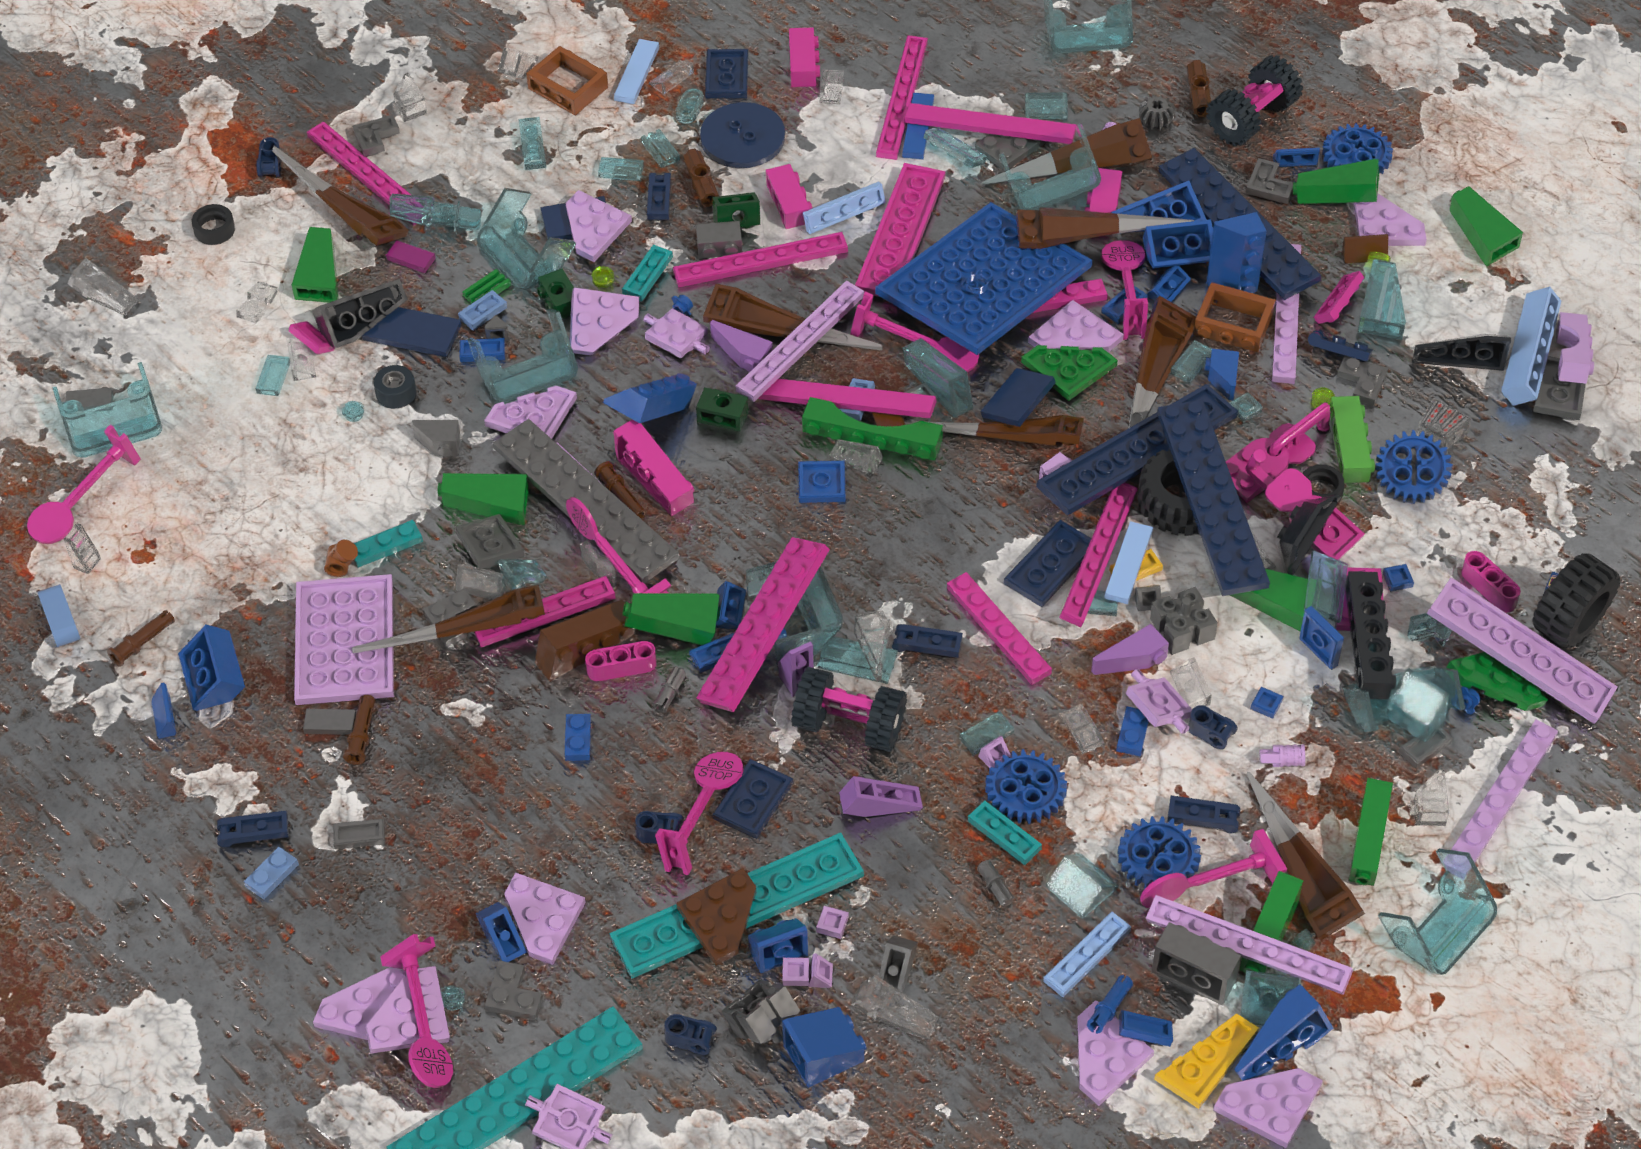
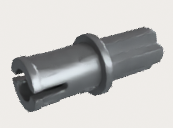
(669, 689)
(995, 882)

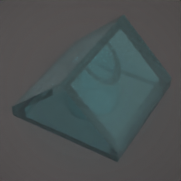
(1080, 884)
(1262, 994)

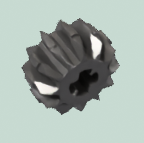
(1156, 112)

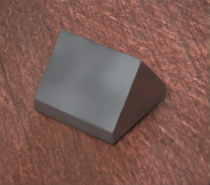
(496, 329)
(1146, 595)

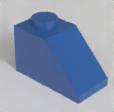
(1223, 371)
(501, 932)

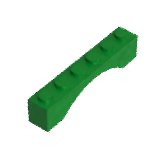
(914, 439)

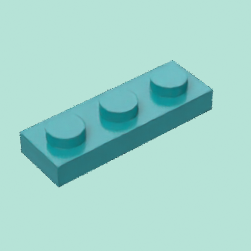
(647, 272)
(387, 543)
(1004, 832)

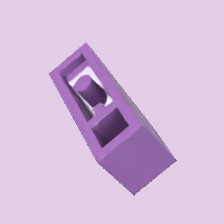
(741, 346)
(1134, 652)
(794, 664)
(876, 797)

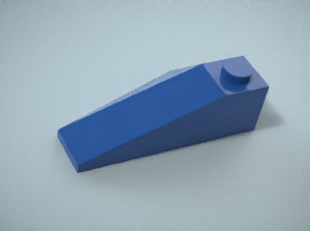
(1175, 202)
(1292, 1024)

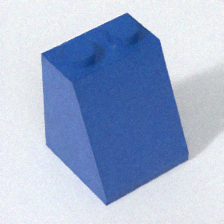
(822, 1044)

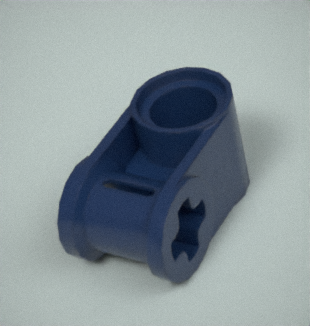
(268, 162)
(1212, 726)
(655, 821)
(692, 1033)

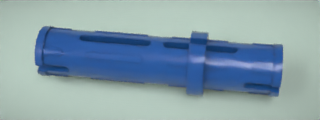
(1106, 1009)

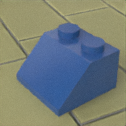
(777, 942)

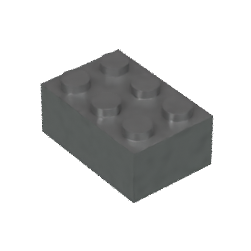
(1196, 963)

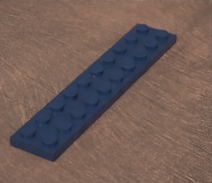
(1281, 263)
(1121, 456)
(1213, 498)

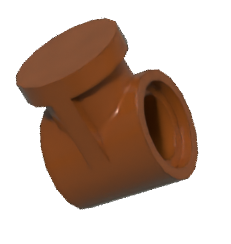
(340, 557)

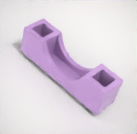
(1575, 360)

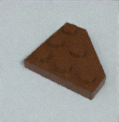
(720, 914)

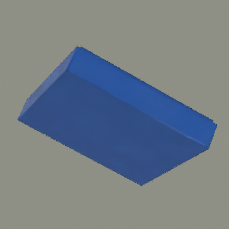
(821, 481)
(1321, 637)

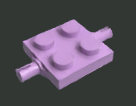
(676, 333)
(1159, 701)
(568, 1119)

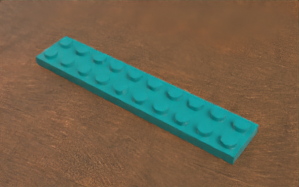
(778, 886)
(501, 1103)

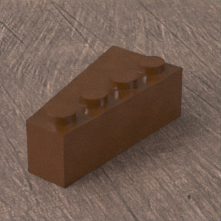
(568, 642)

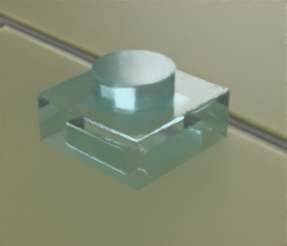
(1246, 406)

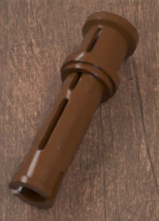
(615, 484)
(133, 644)
(359, 738)

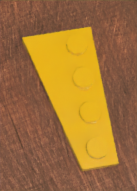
(1208, 1061)

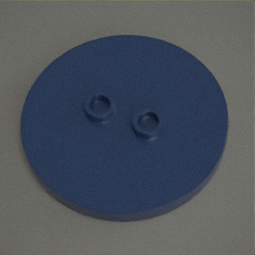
(742, 135)

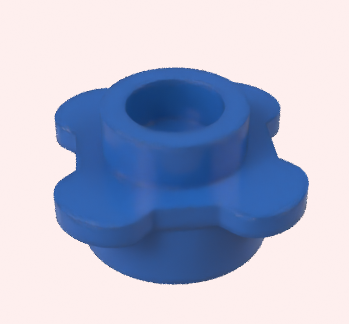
(682, 304)
(1471, 699)

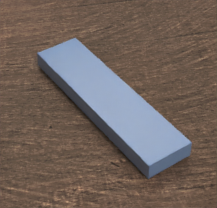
(636, 71)
(844, 207)
(1128, 562)
(1087, 954)

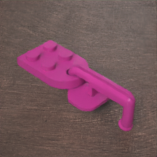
(1284, 446)
(1293, 489)

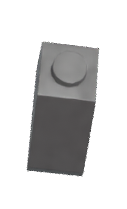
(438, 436)
(898, 961)

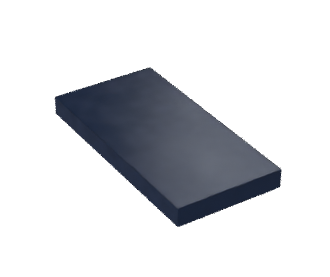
(416, 331)
(1049, 563)

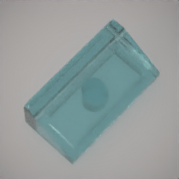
(1046, 105)

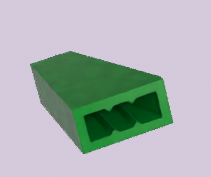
(1339, 184)
(1484, 226)
(316, 269)
(487, 494)
(1282, 600)
(674, 615)
(1370, 832)
(1276, 914)

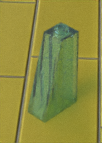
(1383, 305)
(941, 374)

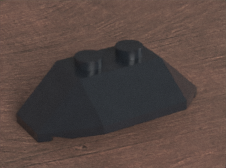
(1303, 530)

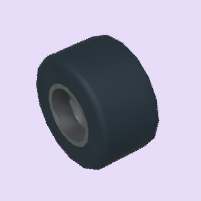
(395, 386)

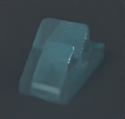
(520, 572)
(1425, 626)

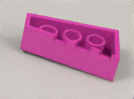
(652, 467)

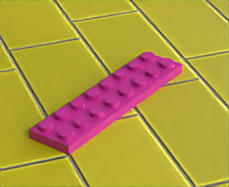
(901, 224)
(762, 624)

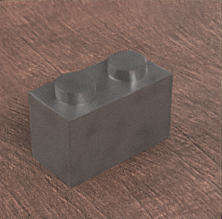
(718, 239)

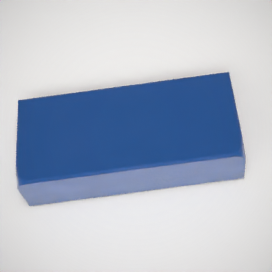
(1296, 157)
(1169, 284)
(730, 605)
(163, 712)

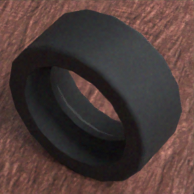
(217, 235)
(1328, 474)

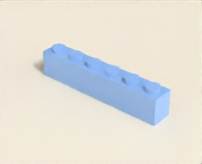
(1531, 346)

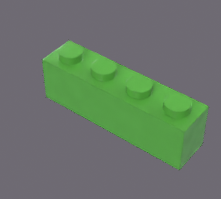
(1351, 439)

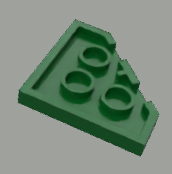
(1070, 367)
(1497, 681)

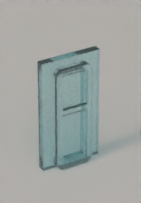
(1326, 586)
(847, 658)

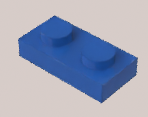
(1132, 732)
(577, 737)

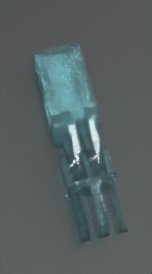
(426, 211)

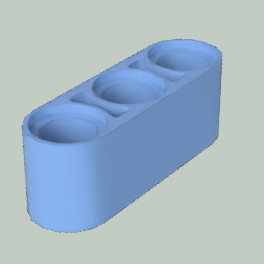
(58, 615)

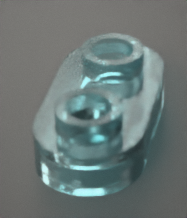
(689, 106)

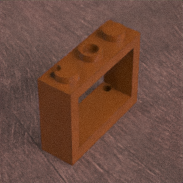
(559, 95)
(1237, 301)

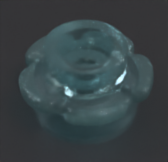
(353, 411)
(1304, 940)
(456, 1002)

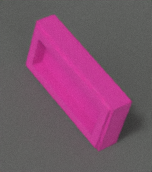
(310, 337)

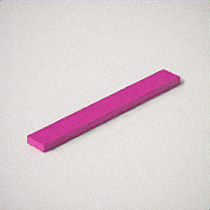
(901, 96)
(990, 123)
(355, 162)
(760, 259)
(852, 398)
(1098, 554)

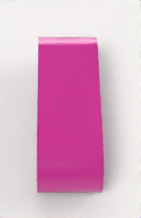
(1490, 581)
(620, 661)

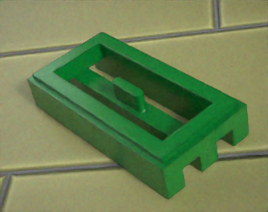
(485, 284)

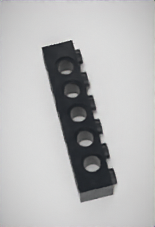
(1369, 635)

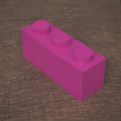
(803, 57)
(787, 195)
(1106, 195)

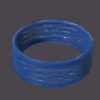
(983, 289)

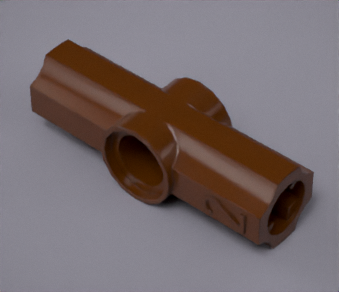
(1199, 87)
(700, 176)

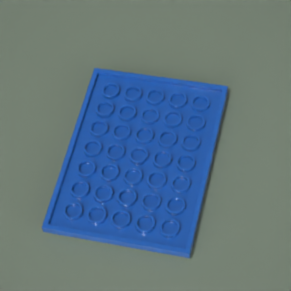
(986, 245)

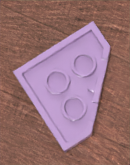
(1389, 219)
(594, 224)
(599, 318)
(1077, 328)
(544, 410)
(542, 915)
(355, 1006)
(395, 1021)
(1106, 1057)
(1270, 1103)

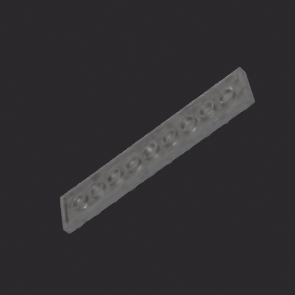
(563, 477)

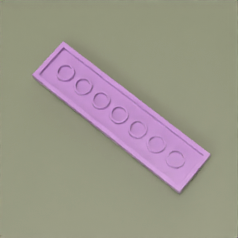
(1522, 650)

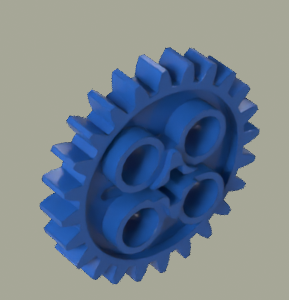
(1356, 145)
(1435, 467)
(1026, 786)
(1140, 842)

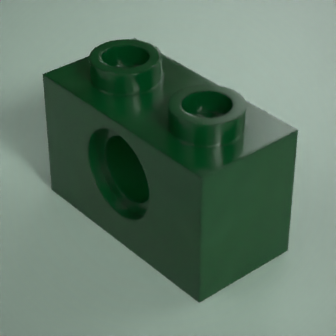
(746, 203)
(556, 291)
(722, 409)

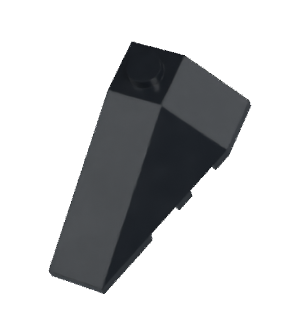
(354, 315)
(1474, 351)

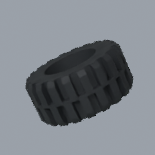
(1159, 505)
(1576, 600)

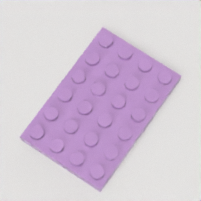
(331, 621)

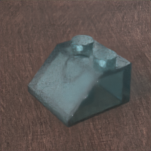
(1418, 705)

